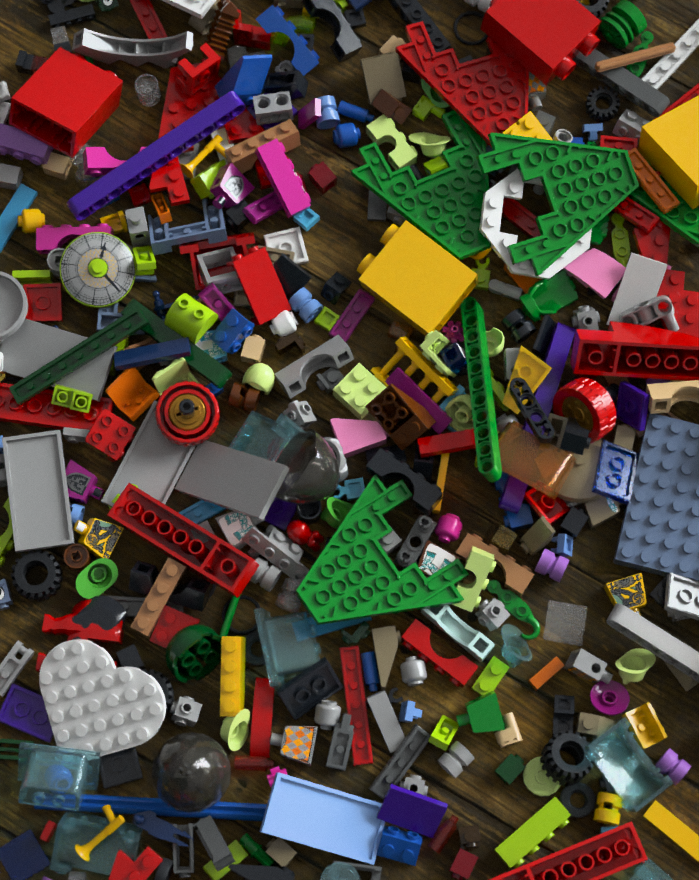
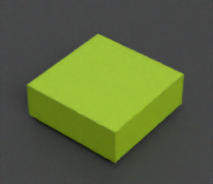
(326, 319)

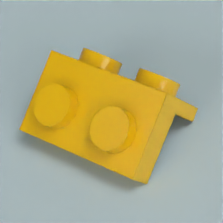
(645, 725)

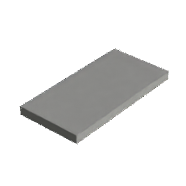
(39, 344)
(150, 463)
(232, 479)
(38, 491)

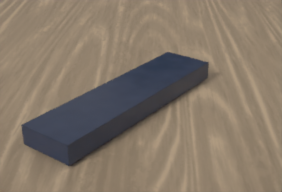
(152, 353)

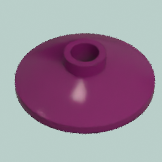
(614, 692)

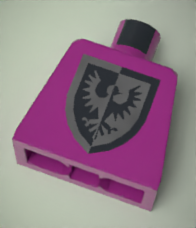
(229, 187)
(81, 484)

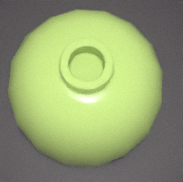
(461, 412)

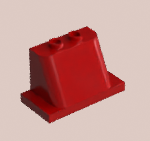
(195, 248)

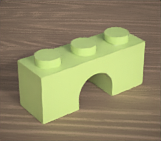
(384, 130)
(480, 564)

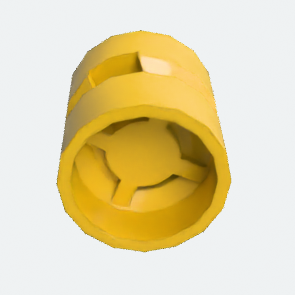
(606, 815)

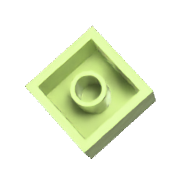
(358, 390)

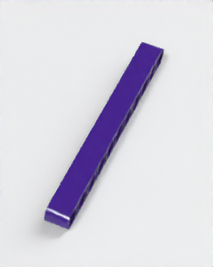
(155, 155)
(556, 358)

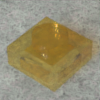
(504, 538)

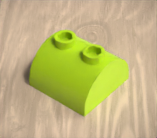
(190, 318)

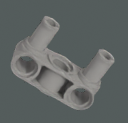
(649, 312)

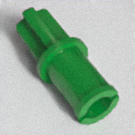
(256, 850)

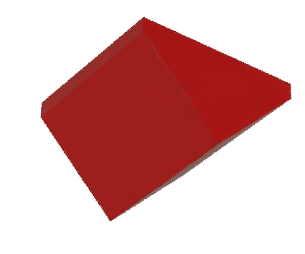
(545, 506)

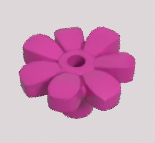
(453, 331)

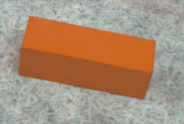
(161, 208)
(546, 673)

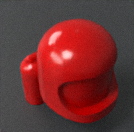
(301, 534)

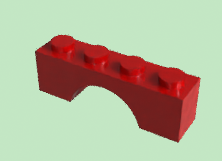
(458, 669)

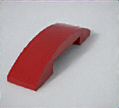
(262, 718)

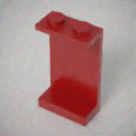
(260, 284)

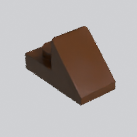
(391, 106)

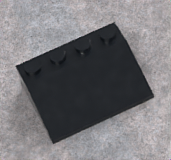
(255, 872)

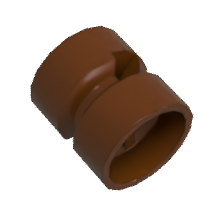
(244, 397)
(77, 557)

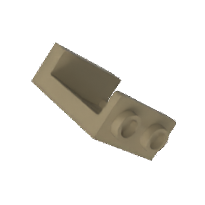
(385, 73)

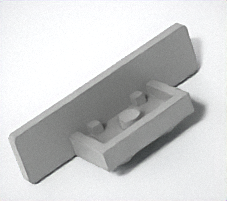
(278, 551)

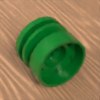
(622, 24)

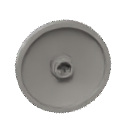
(12, 305)

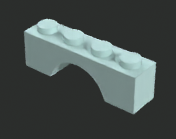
(467, 637)

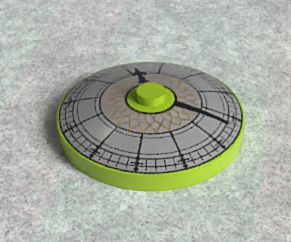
(97, 269)

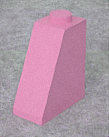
(358, 435)

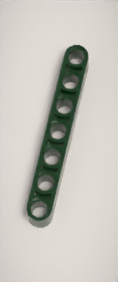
(198, 361)

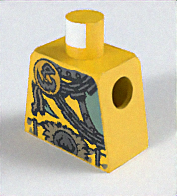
(98, 536)
(628, 592)

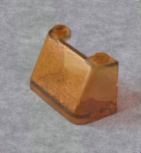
(534, 462)

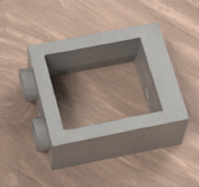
(209, 260)

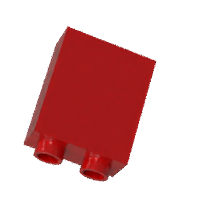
(542, 34)
(65, 101)

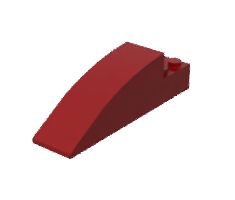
(636, 352)
(171, 534)
(587, 859)

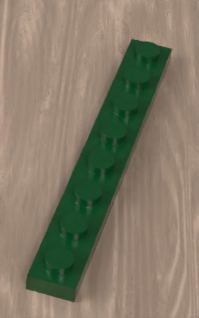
(78, 355)

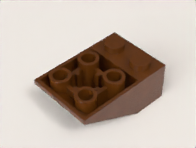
(400, 415)

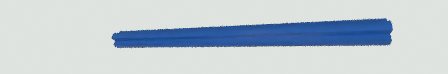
(135, 805)

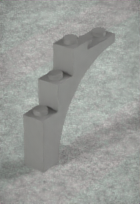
(110, 49)

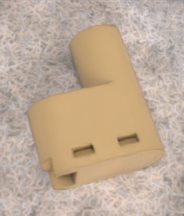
(511, 734)

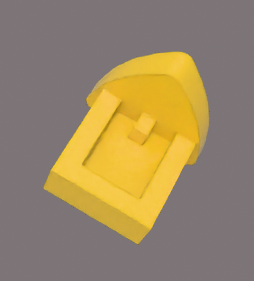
(116, 221)

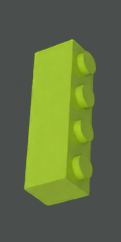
(532, 832)

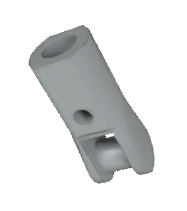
(506, 290)

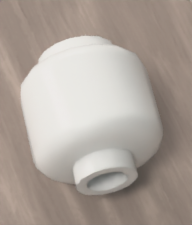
(284, 324)

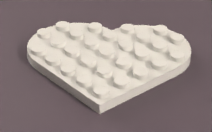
(95, 702)

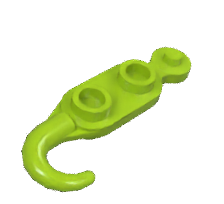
(620, 240)

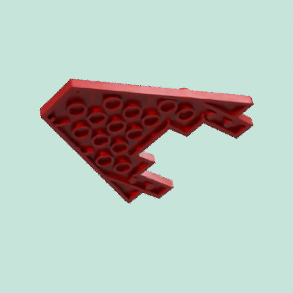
(484, 91)

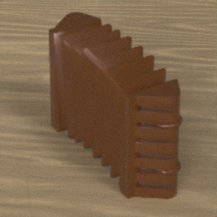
(221, 27)

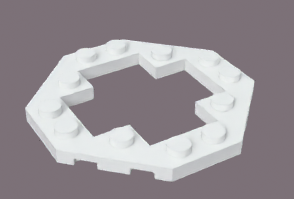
(490, 222)

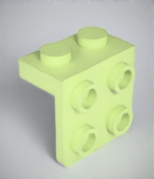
(432, 345)
(176, 372)

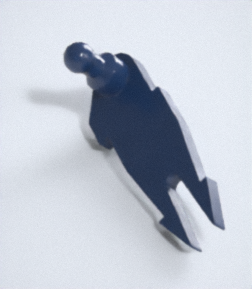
(160, 306)
(159, 828)

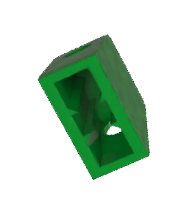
(482, 714)

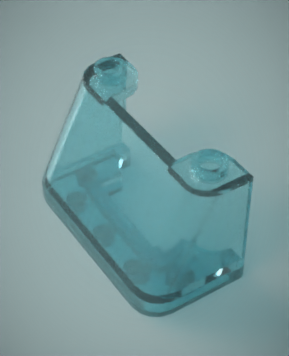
(626, 766)
(80, 829)

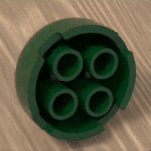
(189, 643)

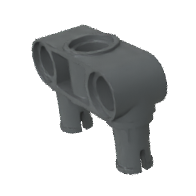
(421, 530)

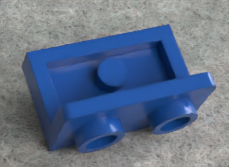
(232, 331)
(400, 845)

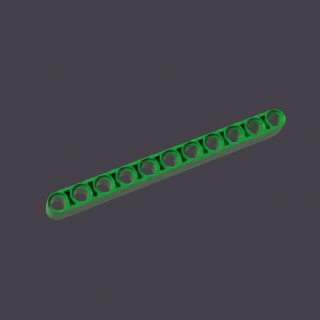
(481, 390)

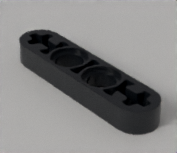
(534, 409)

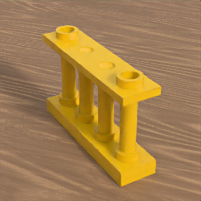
(419, 361)

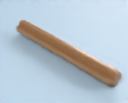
(634, 57)

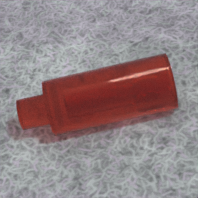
(252, 763)
(443, 834)

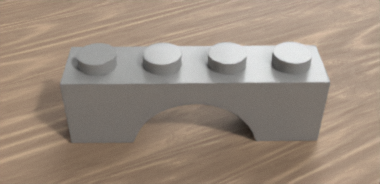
(330, 354)

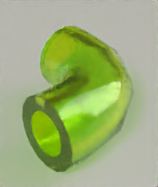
(303, 23)

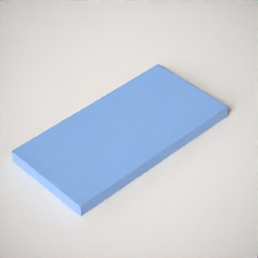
(323, 818)

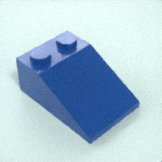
(245, 77)

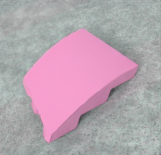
(596, 271)

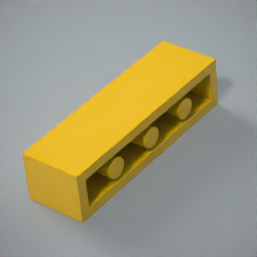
(232, 675)

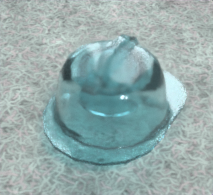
(514, 648)

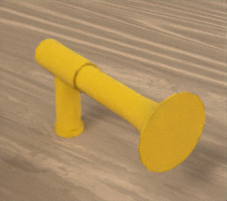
(188, 169)
(114, 823)

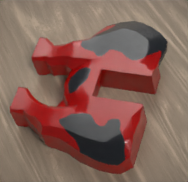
(91, 619)

